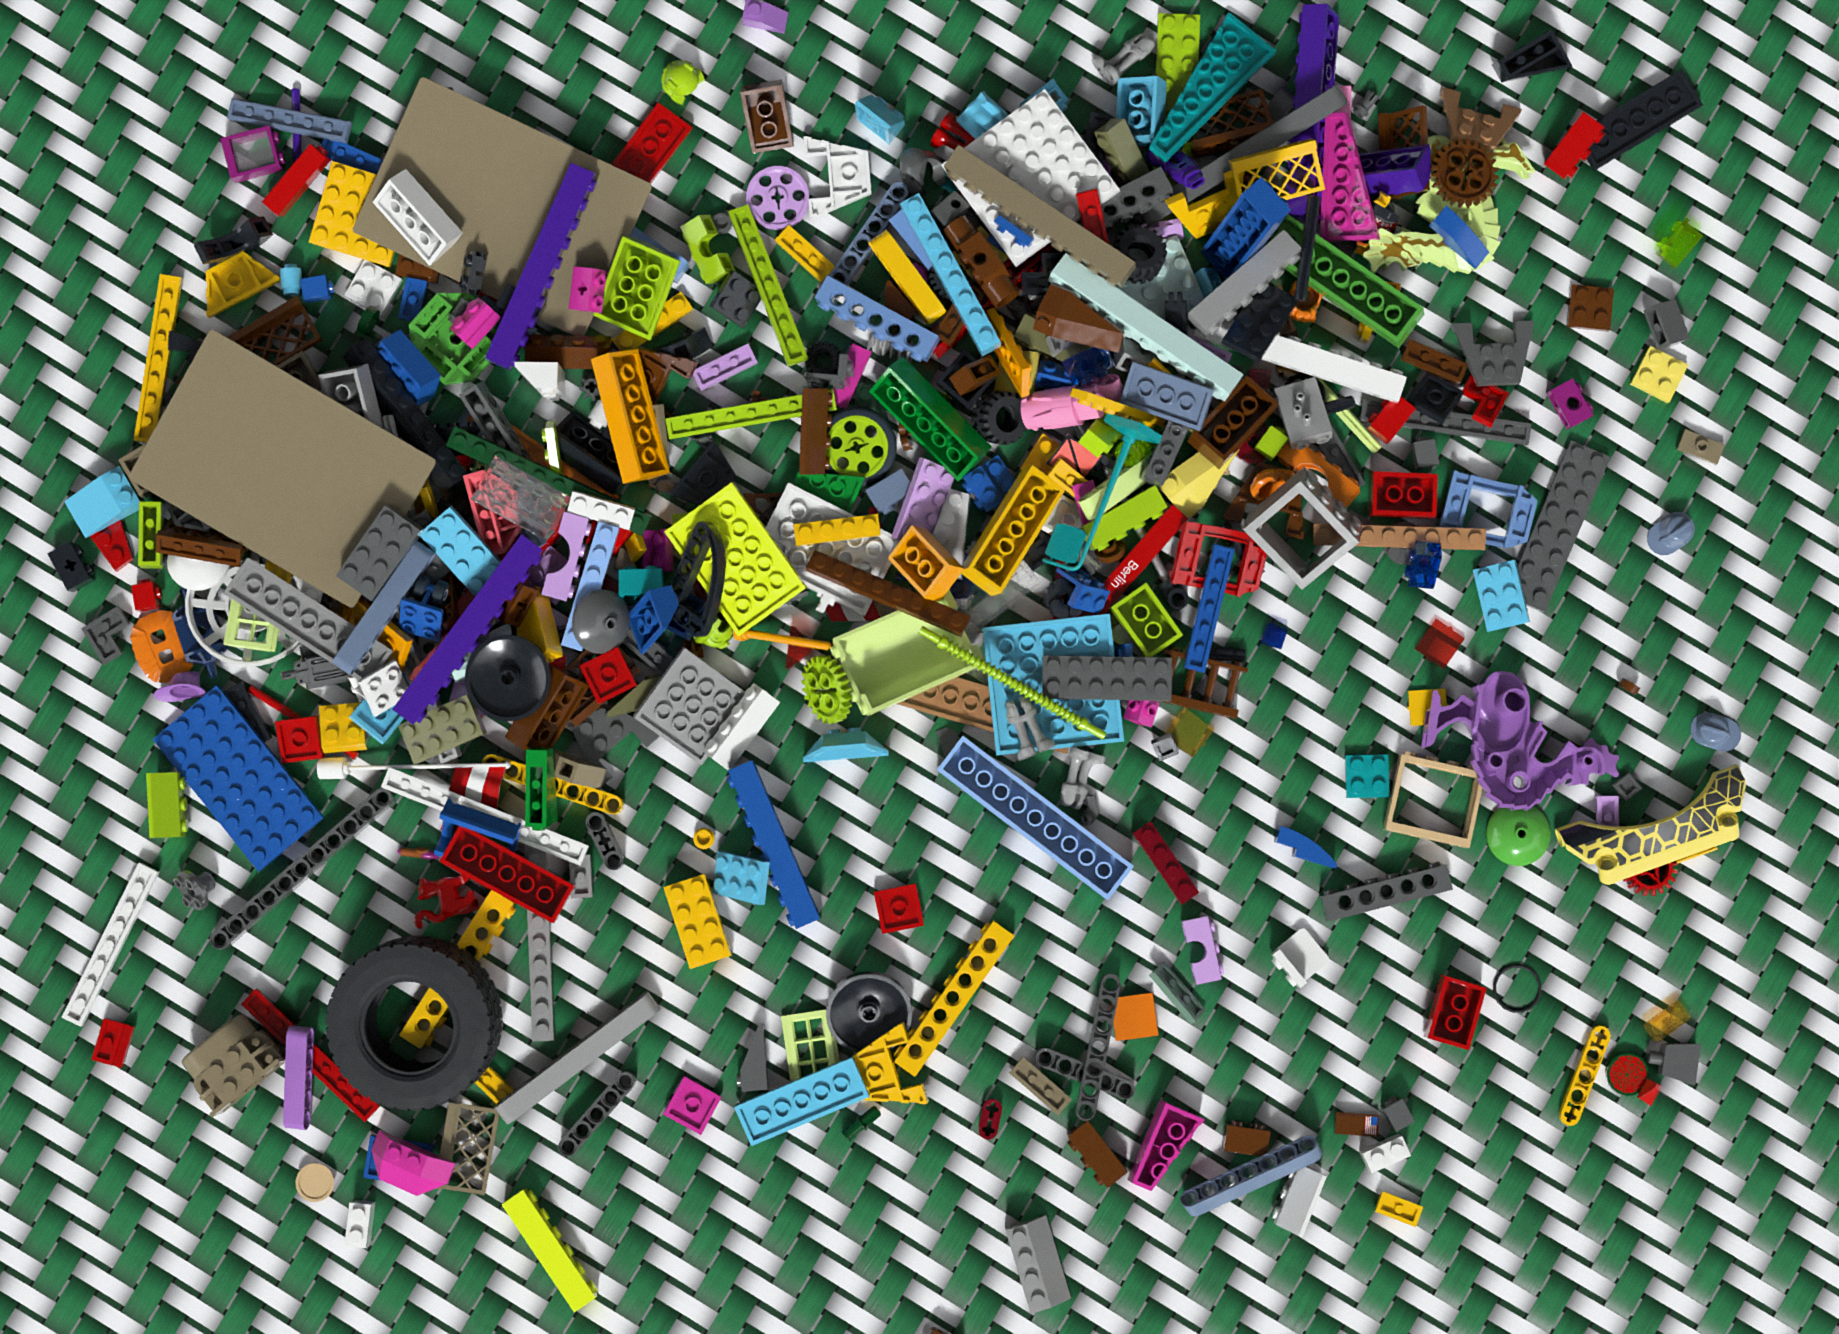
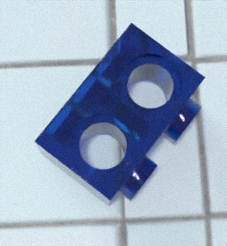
(1088, 364)
(1423, 565)

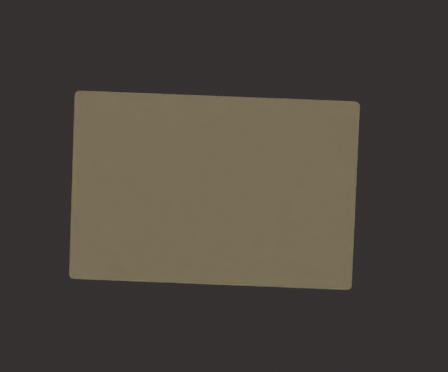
(498, 190)
(277, 464)

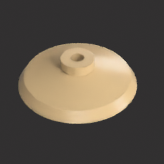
(314, 1182)

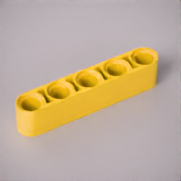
(907, 277)

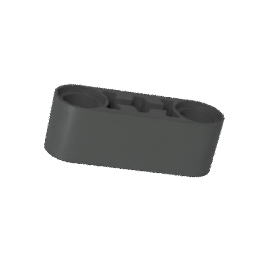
(607, 834)

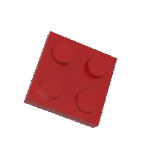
(608, 675)
(299, 739)
(898, 908)

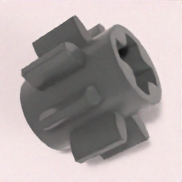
(587, 384)

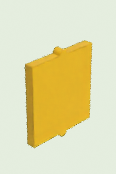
(1421, 701)

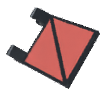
(1080, 458)

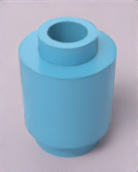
(290, 280)

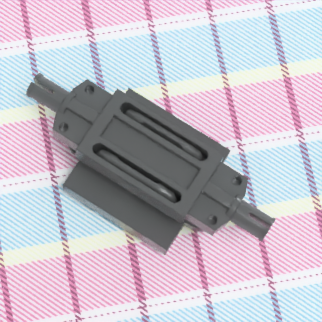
(314, 671)

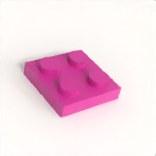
(692, 1105)

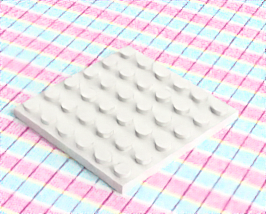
(1043, 156)

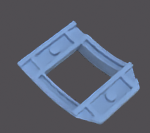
(1521, 513)

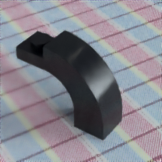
(245, 238)

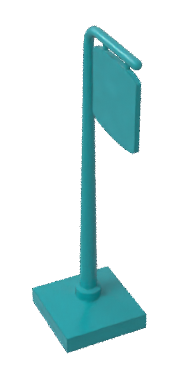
(1068, 540)

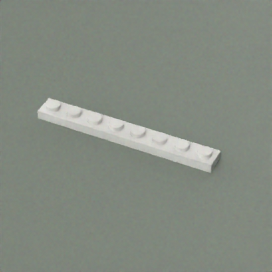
(110, 944)

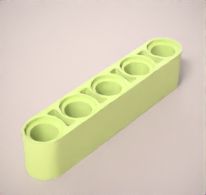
(1127, 482)

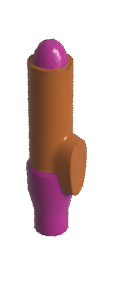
(419, 852)

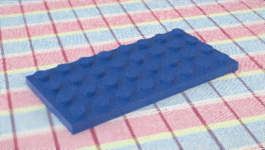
(238, 778)

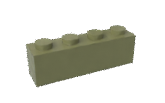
(1122, 153)

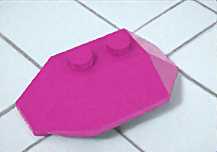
(409, 1165)

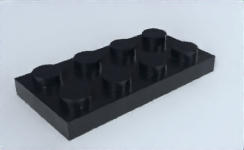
(1260, 323)

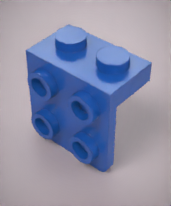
(1088, 593)

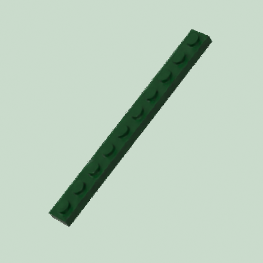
(485, 450)

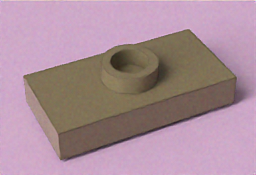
(1700, 447)

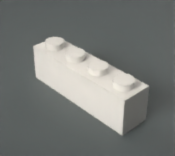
(741, 726)

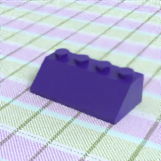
(1396, 170)

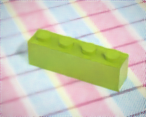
(1126, 516)

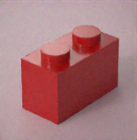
(1390, 419)

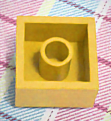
(339, 731)

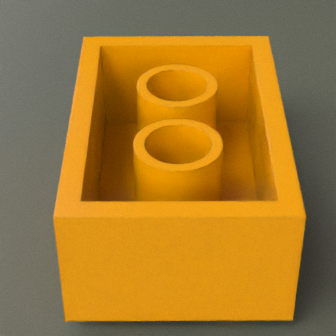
(925, 563)

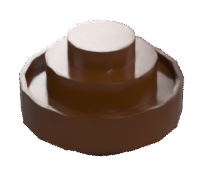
(1111, 553)

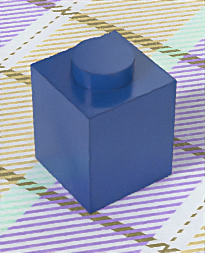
(317, 289)

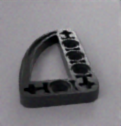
(709, 536)

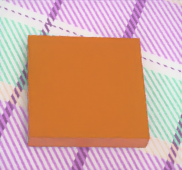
(1135, 1017)

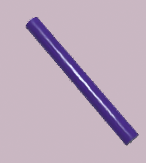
(297, 150)

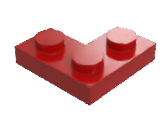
(1489, 399)

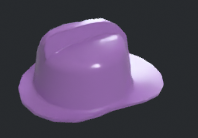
(181, 687)

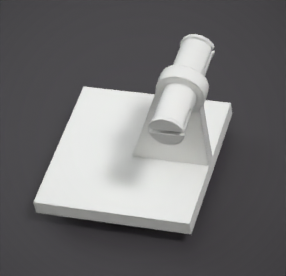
(380, 688)

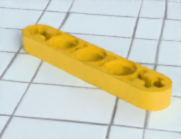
(1592, 1067)

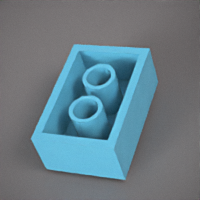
(1142, 106)

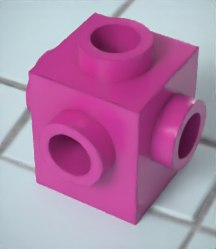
(1141, 712)

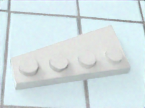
(953, 524)

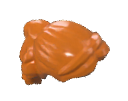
(1306, 310)
(1269, 481)

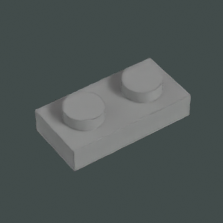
(582, 878)

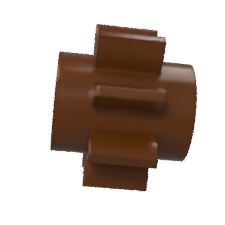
(693, 647)

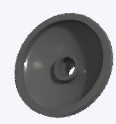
(591, 621)

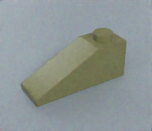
(634, 699)

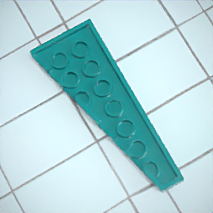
(1223, 70)

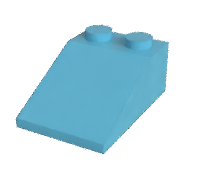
(879, 118)
(103, 502)

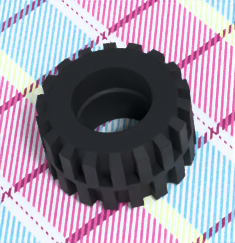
(1149, 243)
(986, 413)

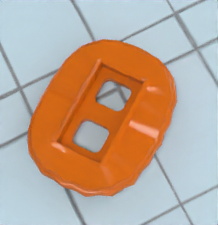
(148, 653)

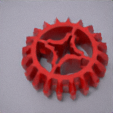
(1653, 875)

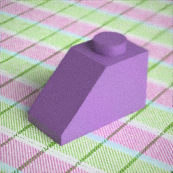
(764, 16)

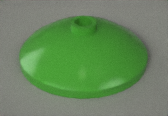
(1504, 839)

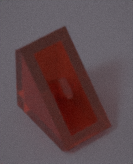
(796, 653)

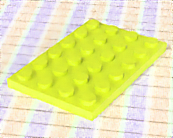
(756, 568)

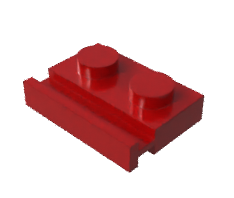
(113, 1042)

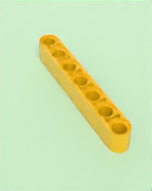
(563, 787)

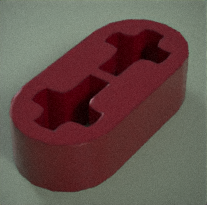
(985, 1117)

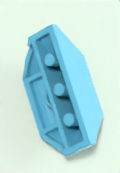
(845, 746)

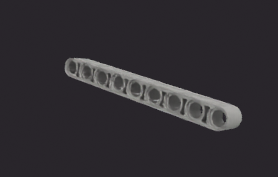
(577, 1057)

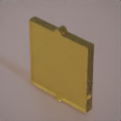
(1189, 732)

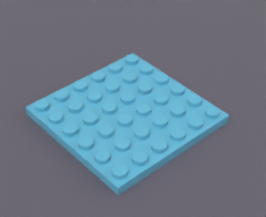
(1020, 653)

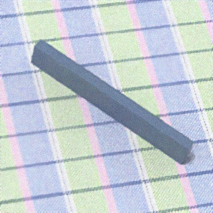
(289, 120)

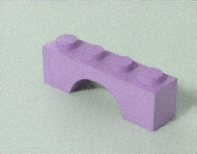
(573, 530)

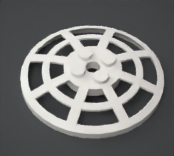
(218, 633)

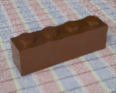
(568, 351)

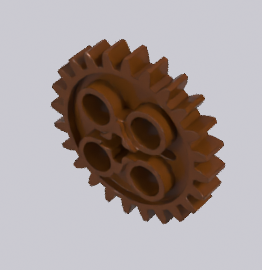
(1482, 176)

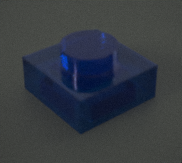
(1274, 636)

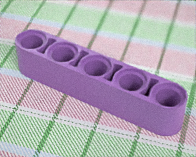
(298, 1077)

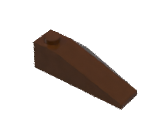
(1072, 320)

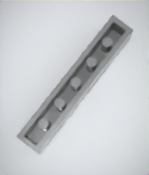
(1245, 283)

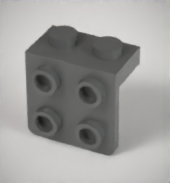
(845, 370)

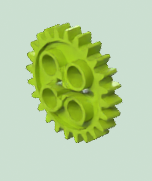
(825, 674)

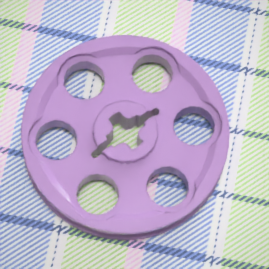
(769, 192)

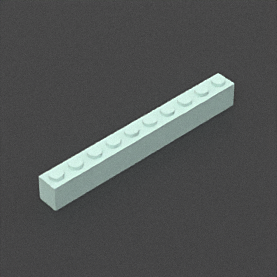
(1147, 328)

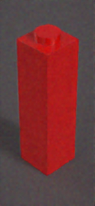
(297, 179)

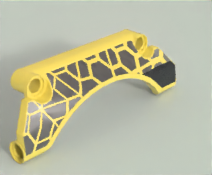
(1639, 848)

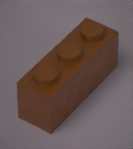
(1096, 1154)

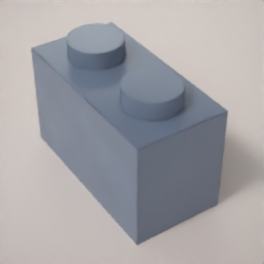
(889, 492)

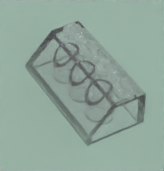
(986, 608)

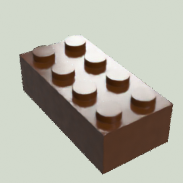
(1233, 422)

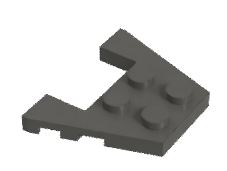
(1495, 362)
(599, 735)

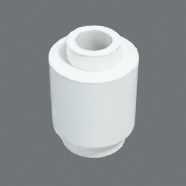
(598, 416)

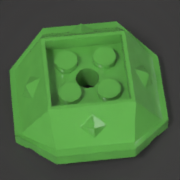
(434, 340)

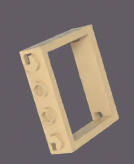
(1451, 767)

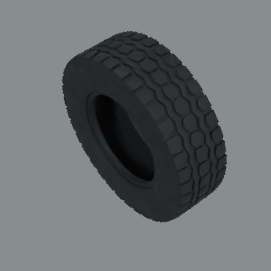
(366, 1057)

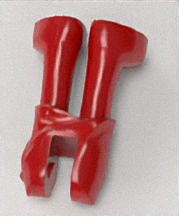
(942, 138)

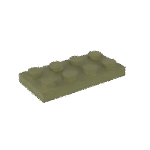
(442, 729)

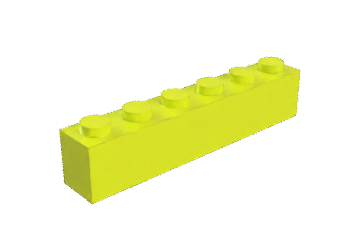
(550, 1249)

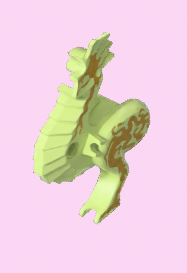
(1413, 248)

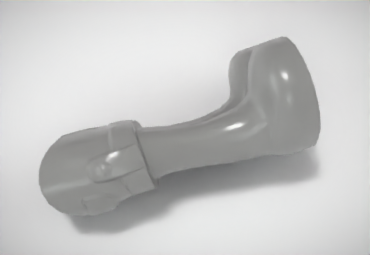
(1133, 50)
(1013, 717)
(1074, 791)

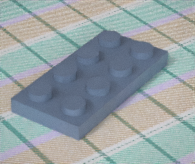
(1167, 396)

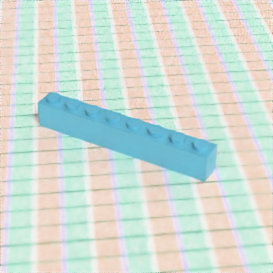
(950, 274)

